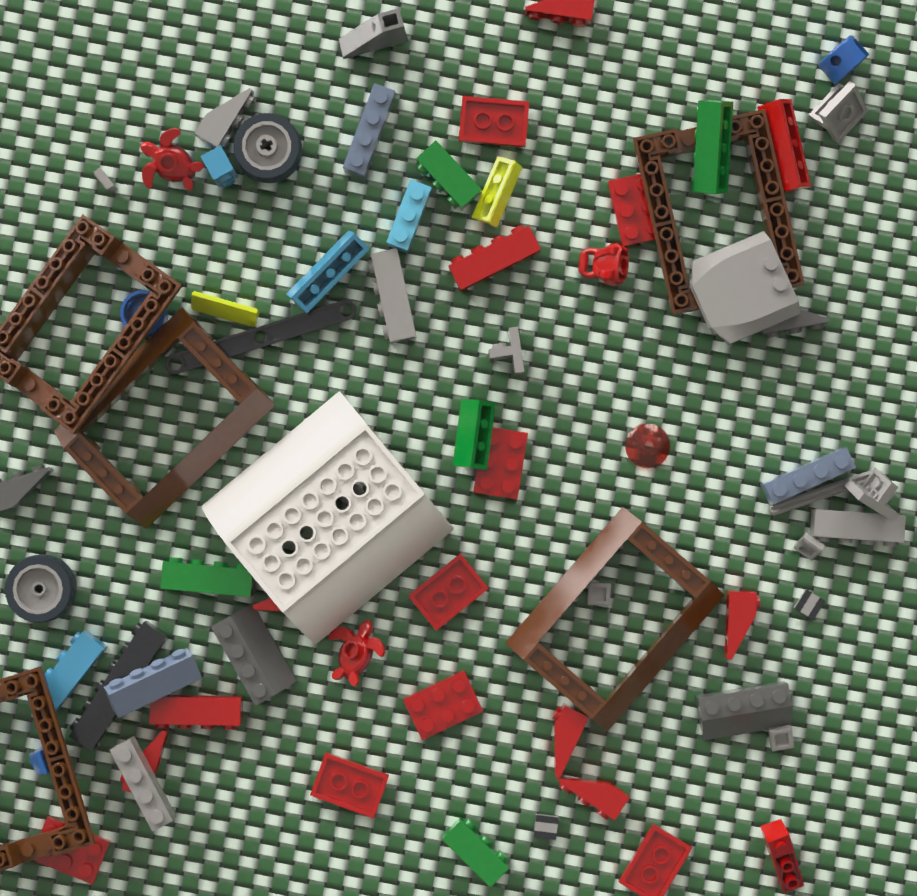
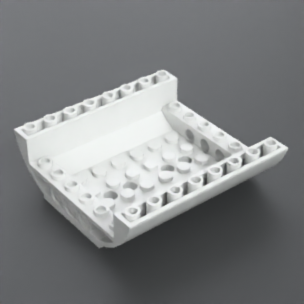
(351, 549)

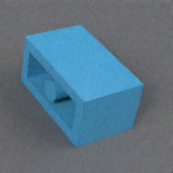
(220, 167)

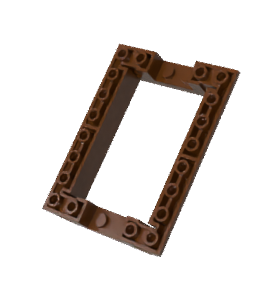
(755, 133)
(45, 295)
(252, 408)
(526, 637)
(78, 829)

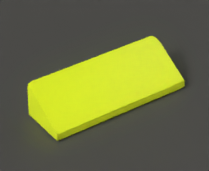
(497, 191)
(224, 309)

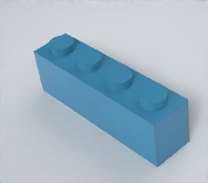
(327, 271)
(73, 666)

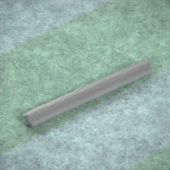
(816, 494)

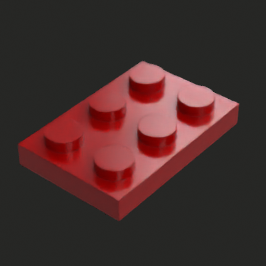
(494, 121)
(631, 210)
(504, 464)
(448, 591)
(442, 705)
(349, 785)
(79, 863)
(655, 863)

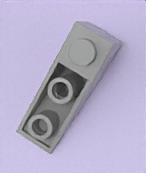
(220, 122)

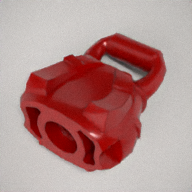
(608, 265)

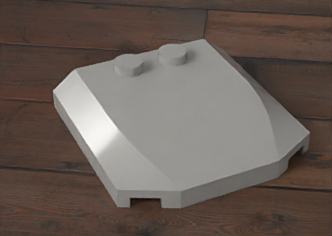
(743, 289)

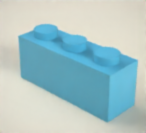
(409, 216)

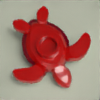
(169, 161)
(355, 651)

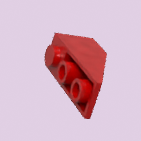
(560, 11)
(600, 794)
(782, 855)

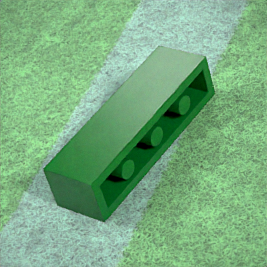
(712, 146)
(206, 578)

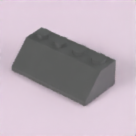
(254, 654)
(744, 710)

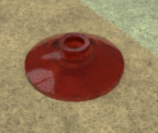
(635, 445)

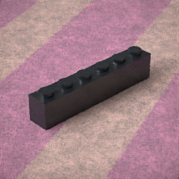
(98, 712)

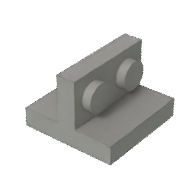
(840, 110)
(501, 351)
(875, 492)

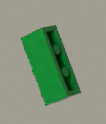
(448, 176)
(474, 434)
(476, 851)

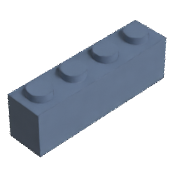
(369, 131)
(807, 475)
(152, 682)

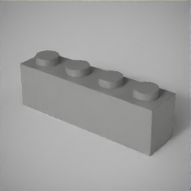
(393, 296)
(857, 525)
(143, 783)

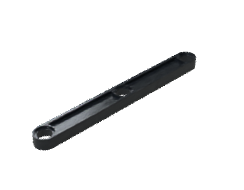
(276, 332)

